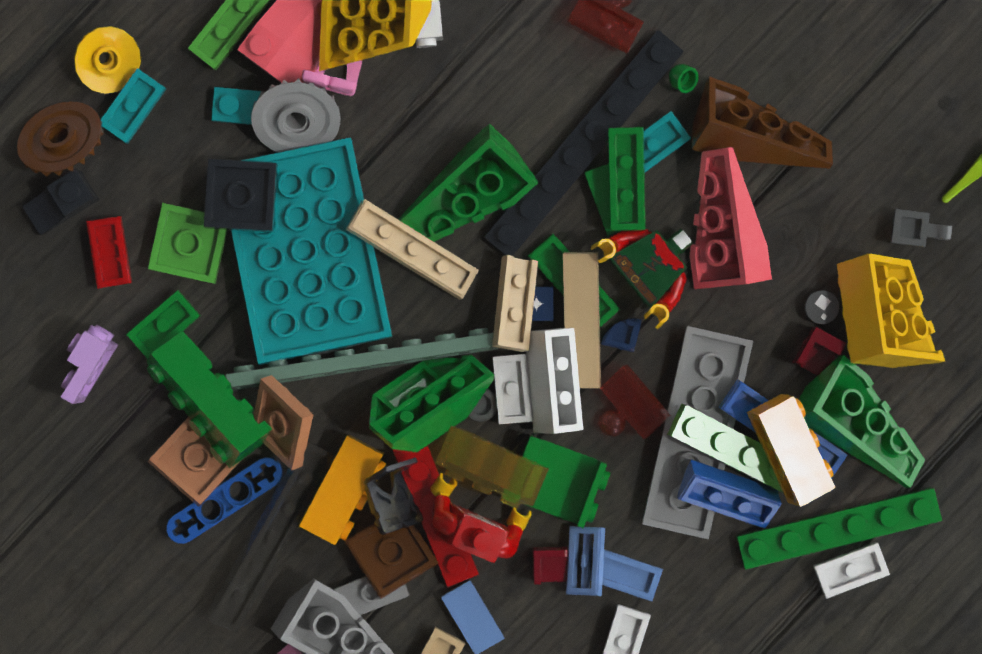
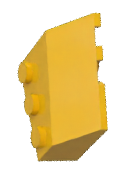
(368, 28)
(885, 313)

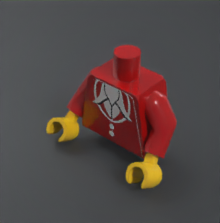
(472, 531)

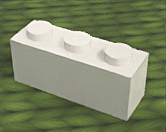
(554, 381)

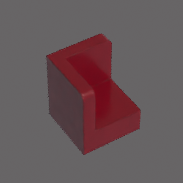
(818, 351)
(550, 564)

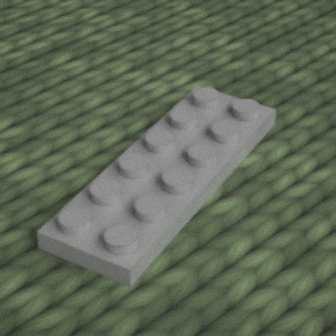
(703, 377)

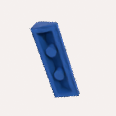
(729, 494)

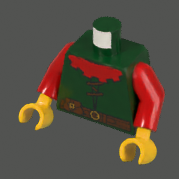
(649, 266)

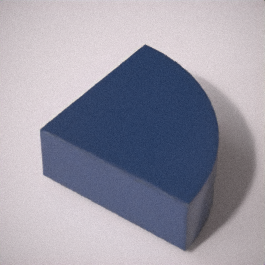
(623, 335)

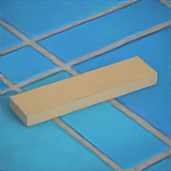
(412, 249)
(582, 313)

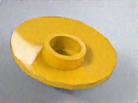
(122, 61)

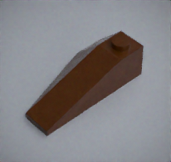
(755, 132)

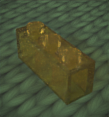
(491, 467)

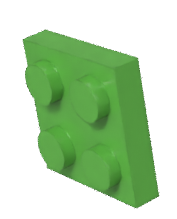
(185, 246)

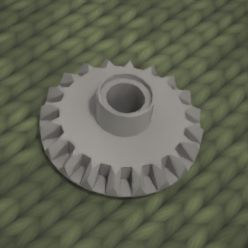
(282, 129)

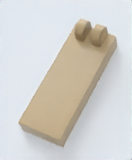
(515, 304)

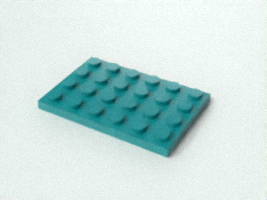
(310, 278)

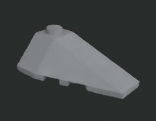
(325, 623)

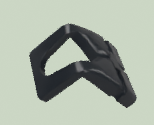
(393, 509)

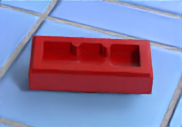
(109, 252)

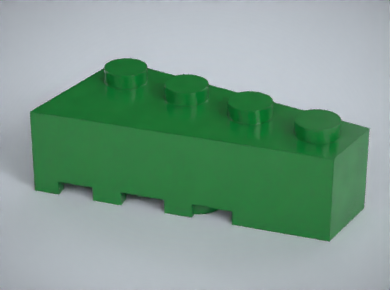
(207, 400)

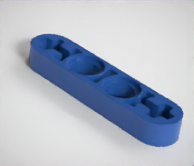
(225, 500)

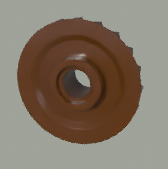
(59, 137)

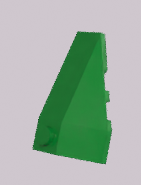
(475, 183)
(852, 416)

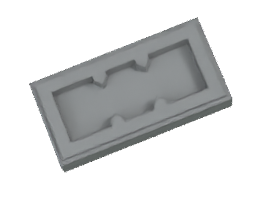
(364, 598)

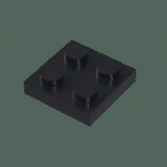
(240, 195)

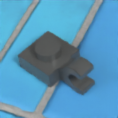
(914, 228)

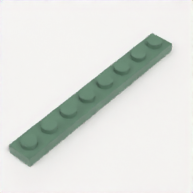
(376, 357)

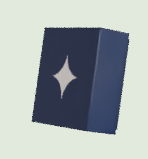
(543, 304)

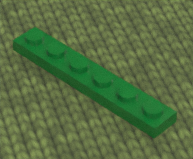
(839, 528)

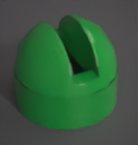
(683, 78)

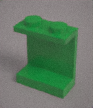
(569, 483)

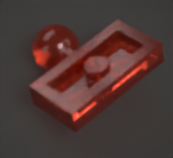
(607, 21)
(633, 404)

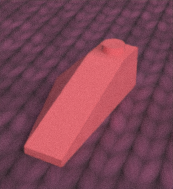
(286, 39)
(728, 234)

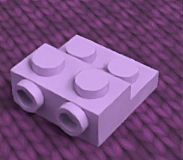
(91, 354)

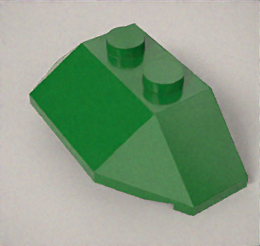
(428, 401)

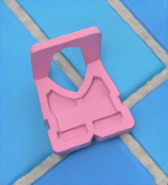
(334, 84)

